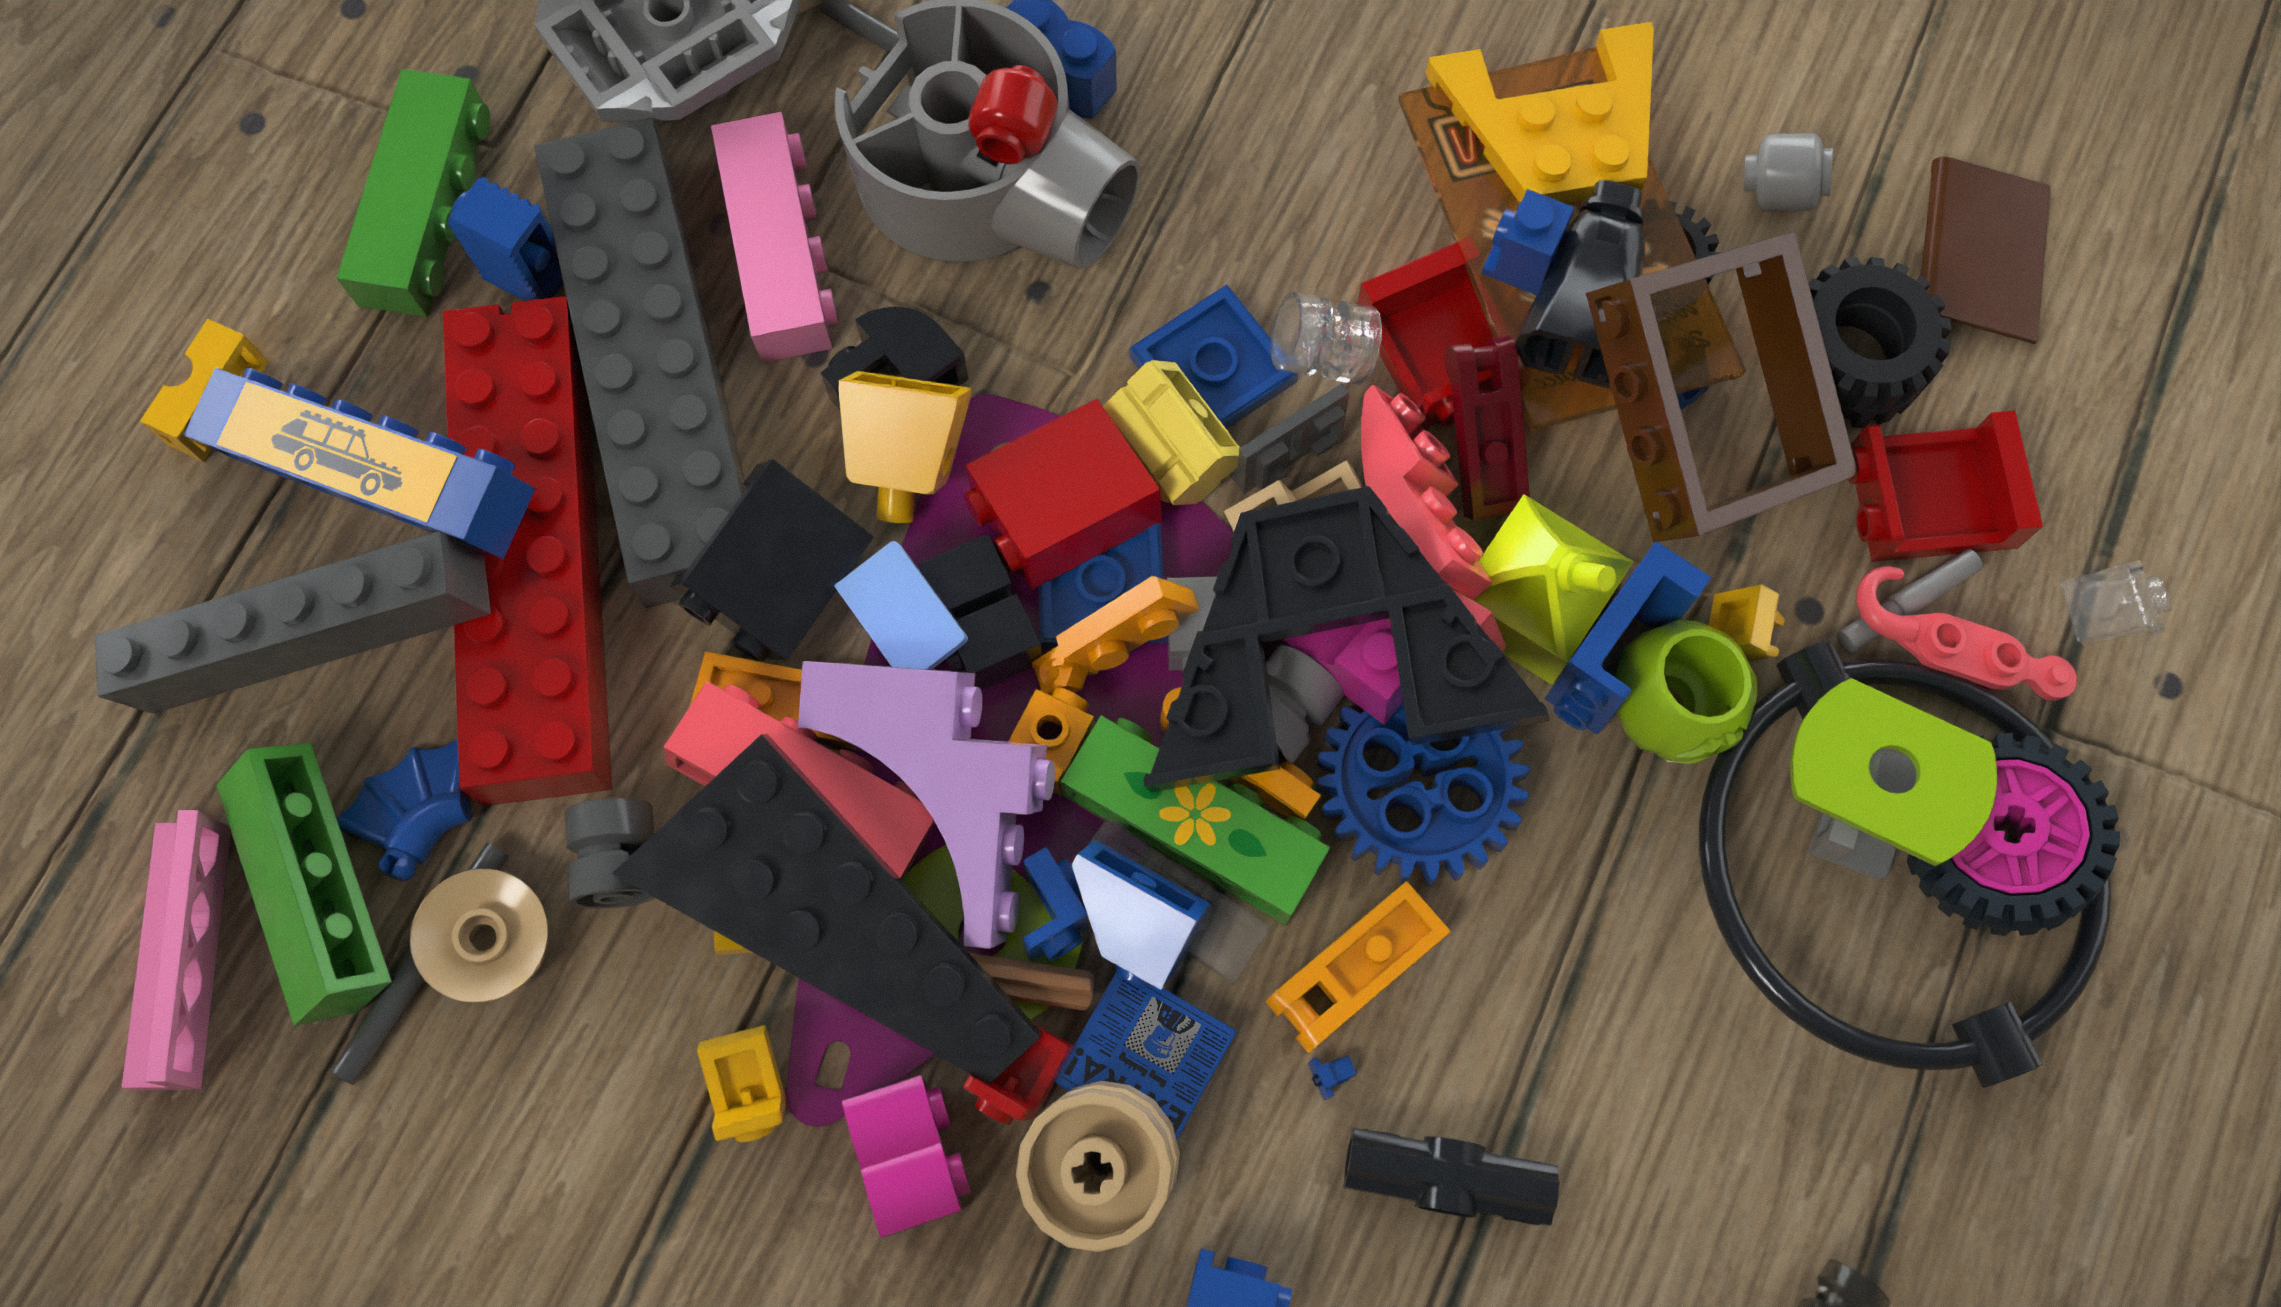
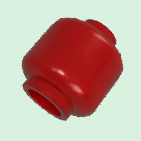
(1012, 114)

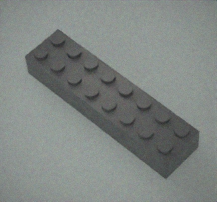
(642, 348)

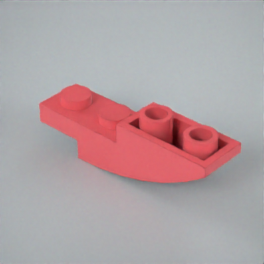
(1412, 481)

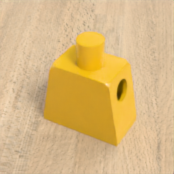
(900, 437)

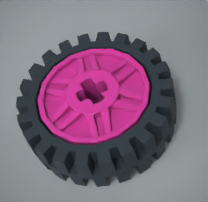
(2055, 865)

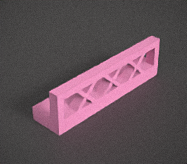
(177, 954)

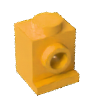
(1064, 710)

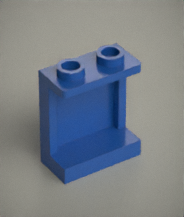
(1654, 594)

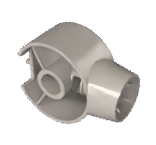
(1055, 203)

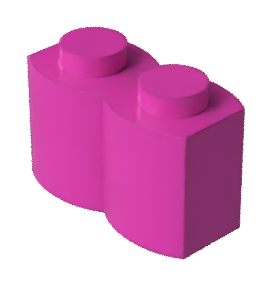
(904, 1155)

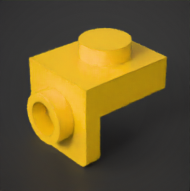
(743, 1084)

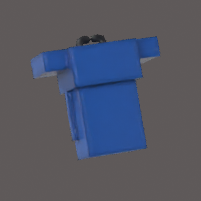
(1331, 1074)

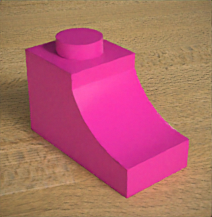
(1361, 662)

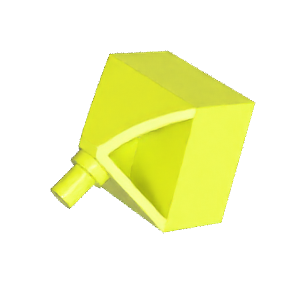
(1547, 586)

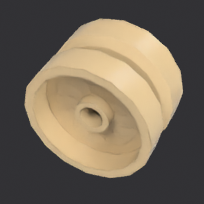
(1090, 1206)

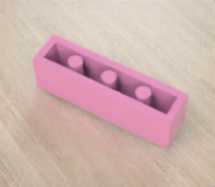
(772, 237)

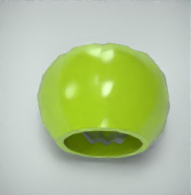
(1707, 674)

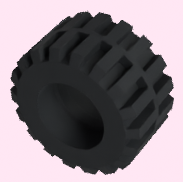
(1898, 317)

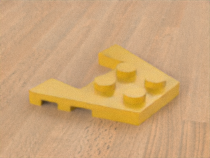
(1566, 136)

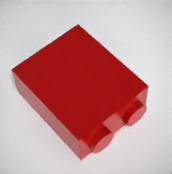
(1062, 494)

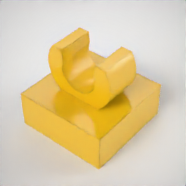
(1748, 619)

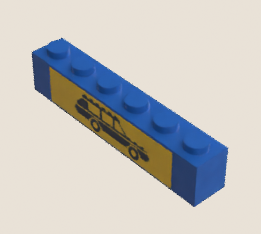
(360, 461)

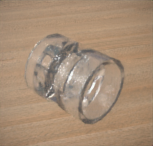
(1326, 338)

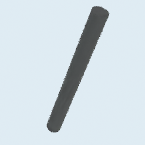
(395, 998)

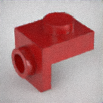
(1025, 1083)

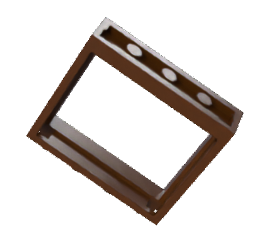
(1793, 370)

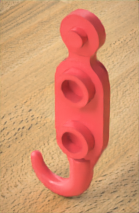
(1963, 646)

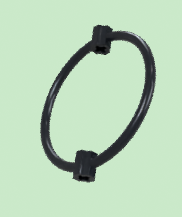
(1992, 1041)

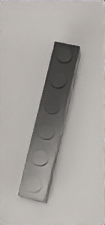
(293, 623)

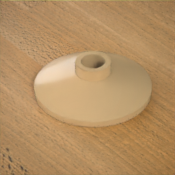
(451, 917)

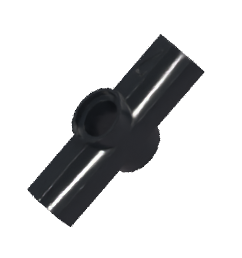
(1451, 1177)

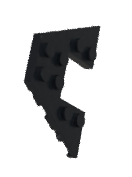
(1316, 571)

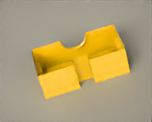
(174, 405)

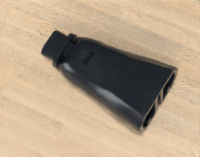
(1597, 251)

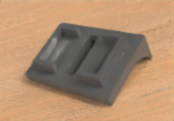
(1307, 430)

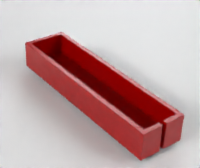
(536, 665)

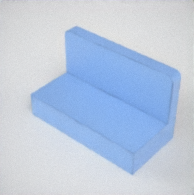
(901, 610)

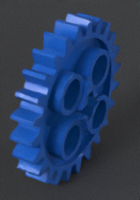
(1444, 831)

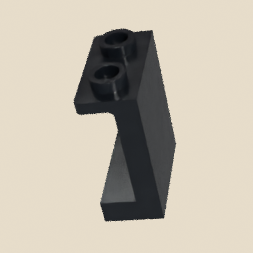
(771, 564)

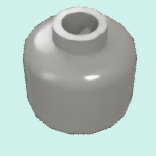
(1789, 172)

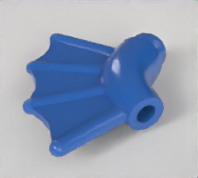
(409, 808)

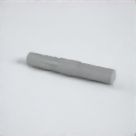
(1915, 597)

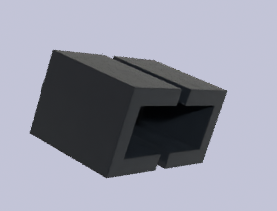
(979, 598)

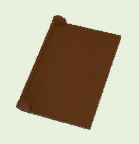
(1986, 247)

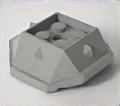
(644, 66)

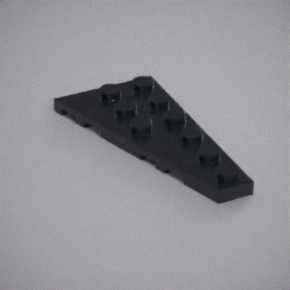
(803, 889)

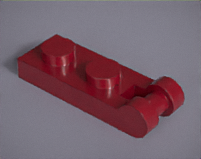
(1488, 427)

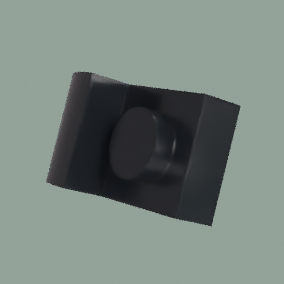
(898, 345)

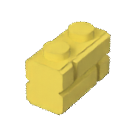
(1173, 433)

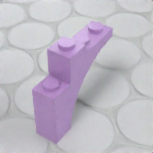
(971, 787)

